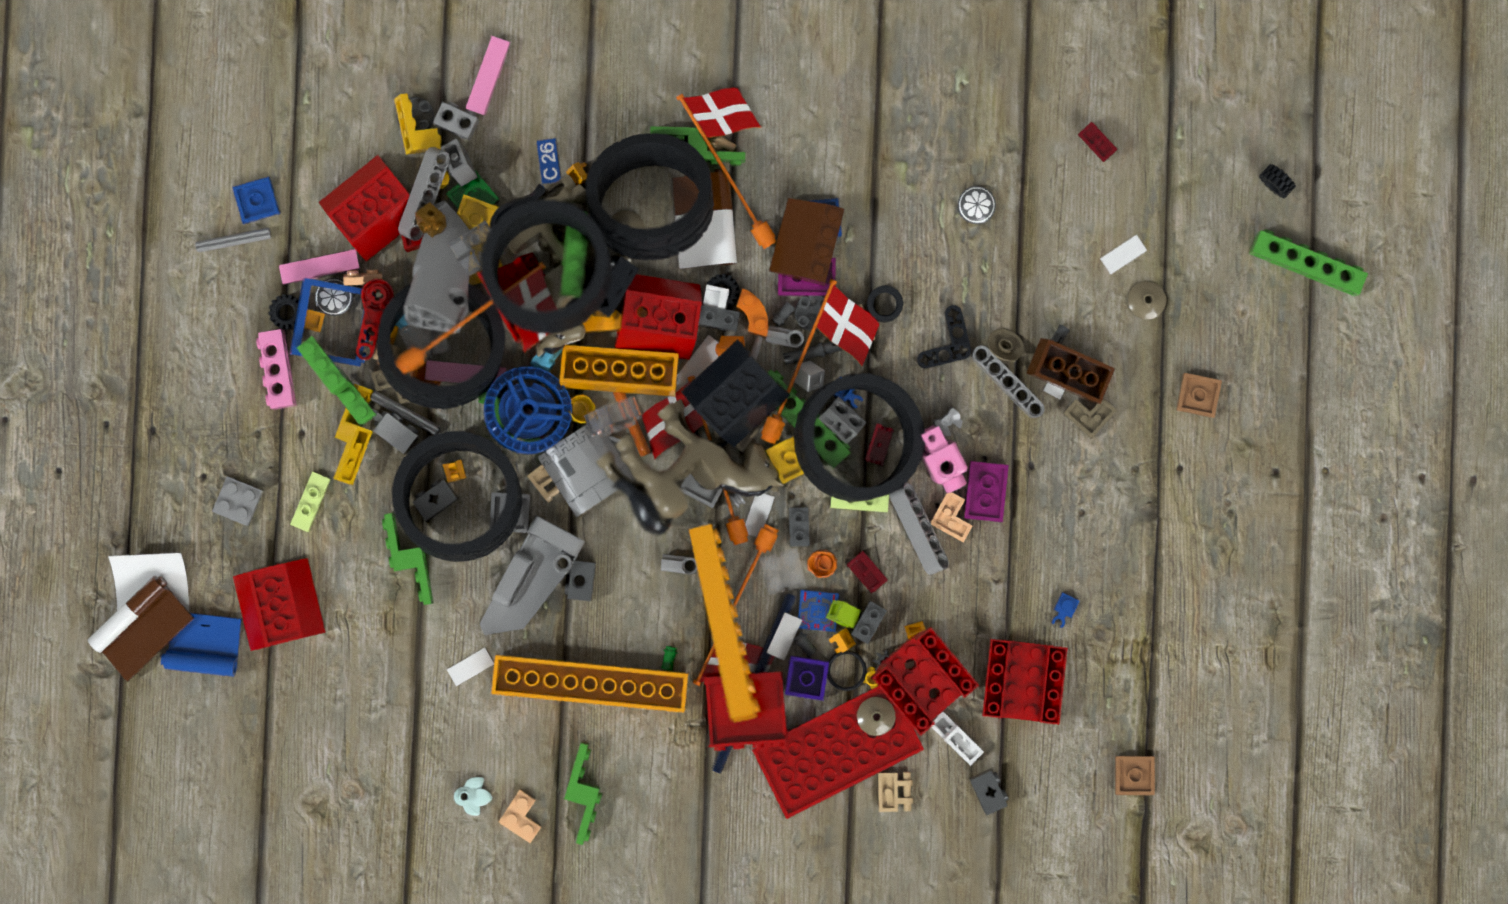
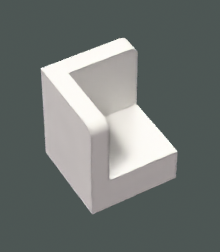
(716, 297)
(810, 376)

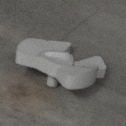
(951, 417)

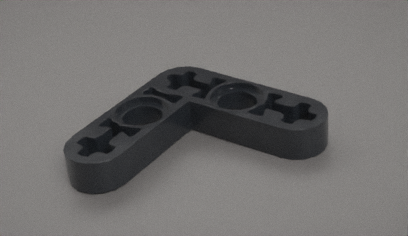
(955, 342)

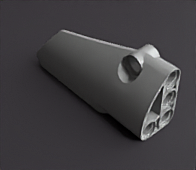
(439, 279)
(530, 576)

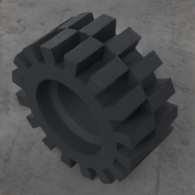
(1277, 181)
(731, 283)
(275, 311)

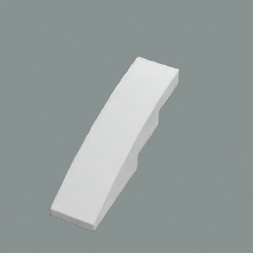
(956, 738)

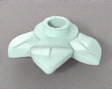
(475, 796)

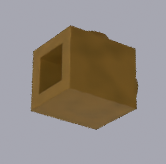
(430, 220)

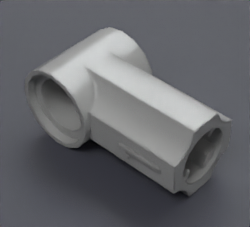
(782, 337)
(676, 564)

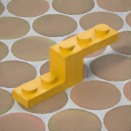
(418, 140)
(357, 442)

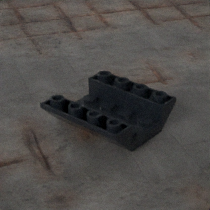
(735, 394)

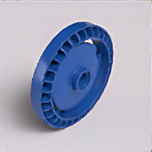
(522, 424)

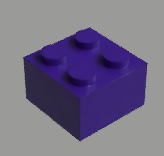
(806, 677)

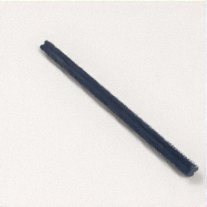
(761, 665)

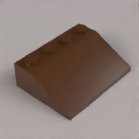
(806, 240)

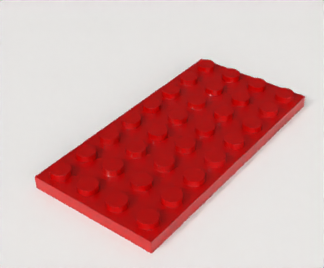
(833, 755)

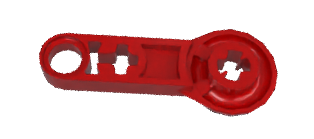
(373, 311)

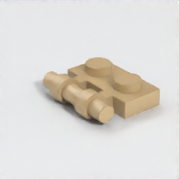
(888, 791)

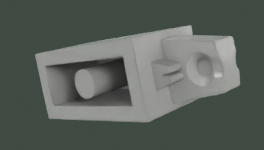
(395, 432)

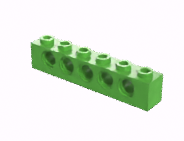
(1261, 249)
(833, 457)

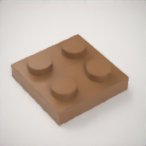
(1198, 395)
(1134, 775)

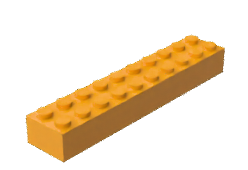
(723, 625)
(589, 683)

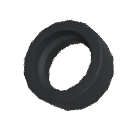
(885, 289)

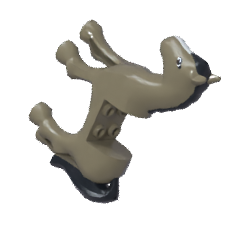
(565, 191)
(656, 494)

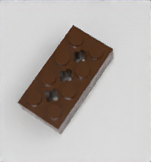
(1081, 366)

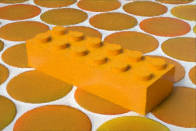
(619, 370)

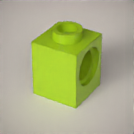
(843, 614)

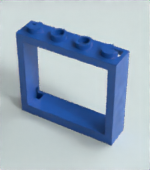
(301, 315)

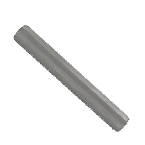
(232, 240)
(405, 412)

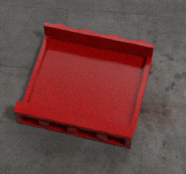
(765, 728)

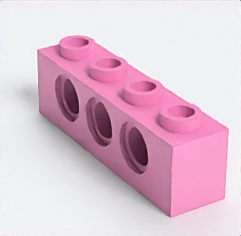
(284, 377)

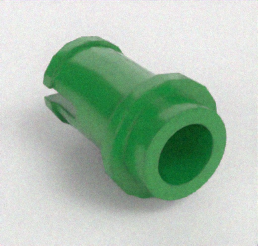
(669, 658)

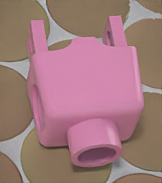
(936, 453)

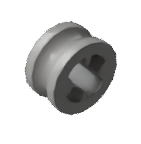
(737, 499)

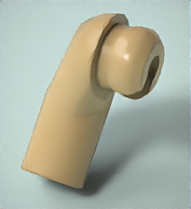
(721, 142)

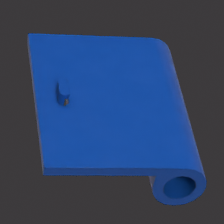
(205, 648)

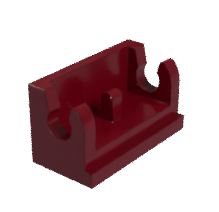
(1097, 141)
(879, 445)
(867, 572)

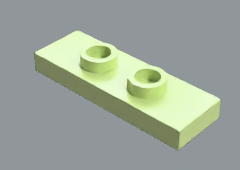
(310, 501)
(878, 504)

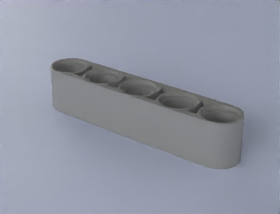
(424, 190)
(1016, 386)
(919, 529)

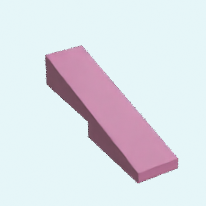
(488, 75)
(319, 267)
(453, 371)

